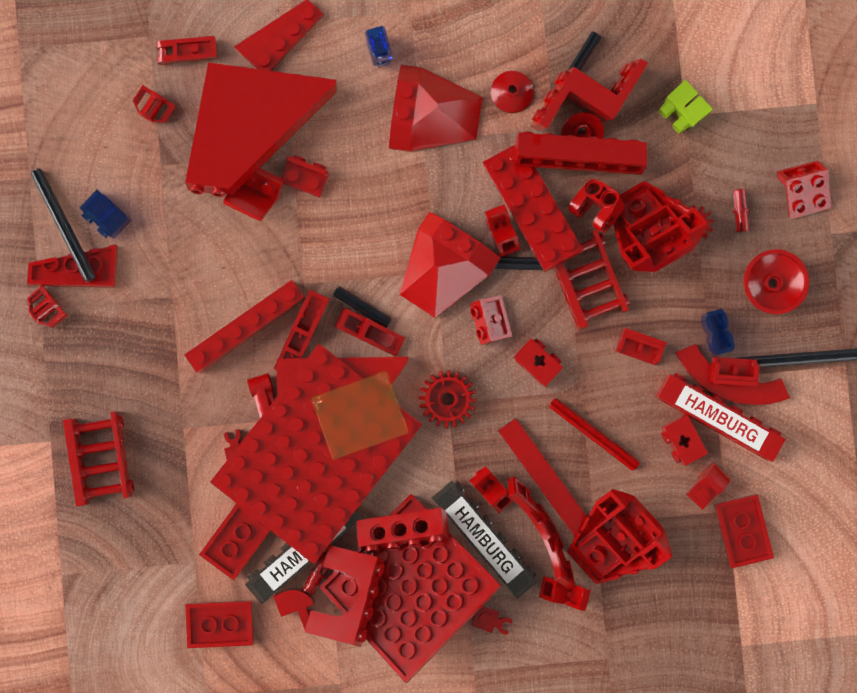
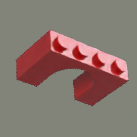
(349, 627)

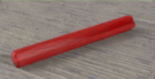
(594, 434)

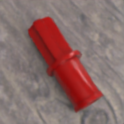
(741, 210)
(316, 575)

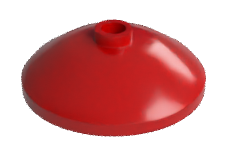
(790, 280)

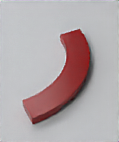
(700, 371)
(521, 495)

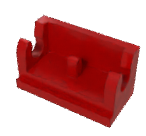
(640, 346)
(734, 371)

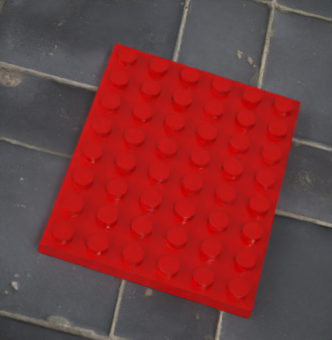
(286, 468)

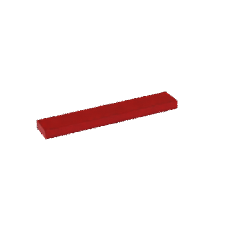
(543, 476)

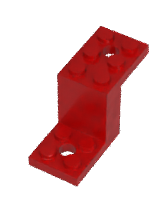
(588, 94)

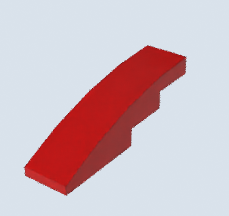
(304, 326)

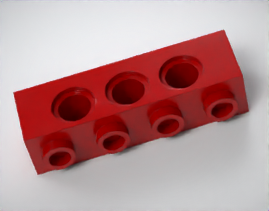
(369, 529)

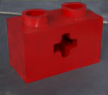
(526, 360)
(693, 446)

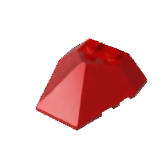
(431, 111)
(656, 228)
(444, 266)
(619, 539)

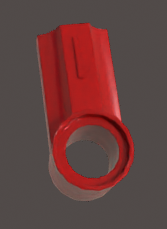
(262, 391)

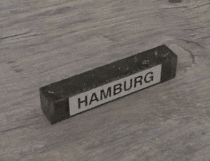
(484, 539)
(284, 567)

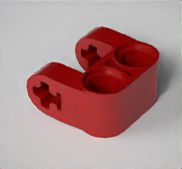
(606, 194)

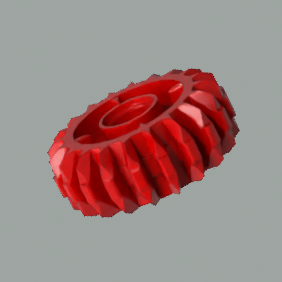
(461, 399)

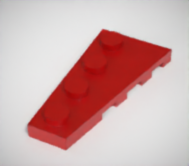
(274, 41)
(65, 273)

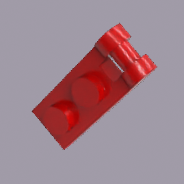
(187, 50)

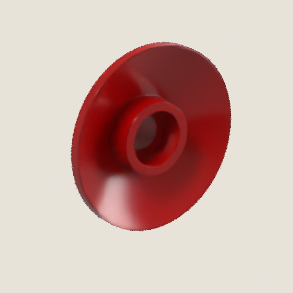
(508, 101)
(591, 123)

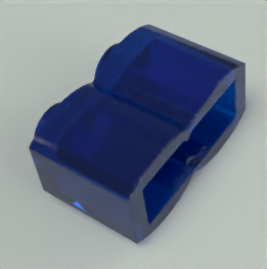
(379, 46)
(105, 214)
(716, 327)

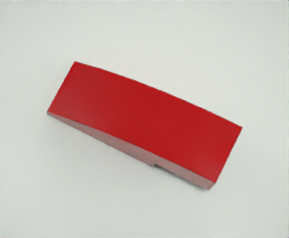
(369, 332)

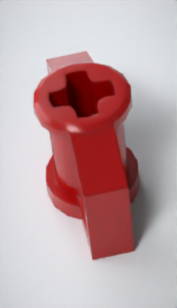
(148, 105)
(45, 308)

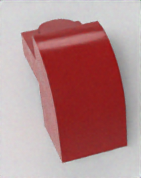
(502, 230)
(710, 484)
(491, 489)
(575, 597)
(295, 600)

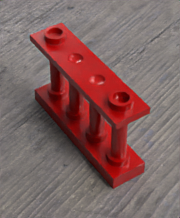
(573, 296)
(77, 451)

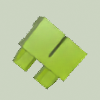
(689, 115)

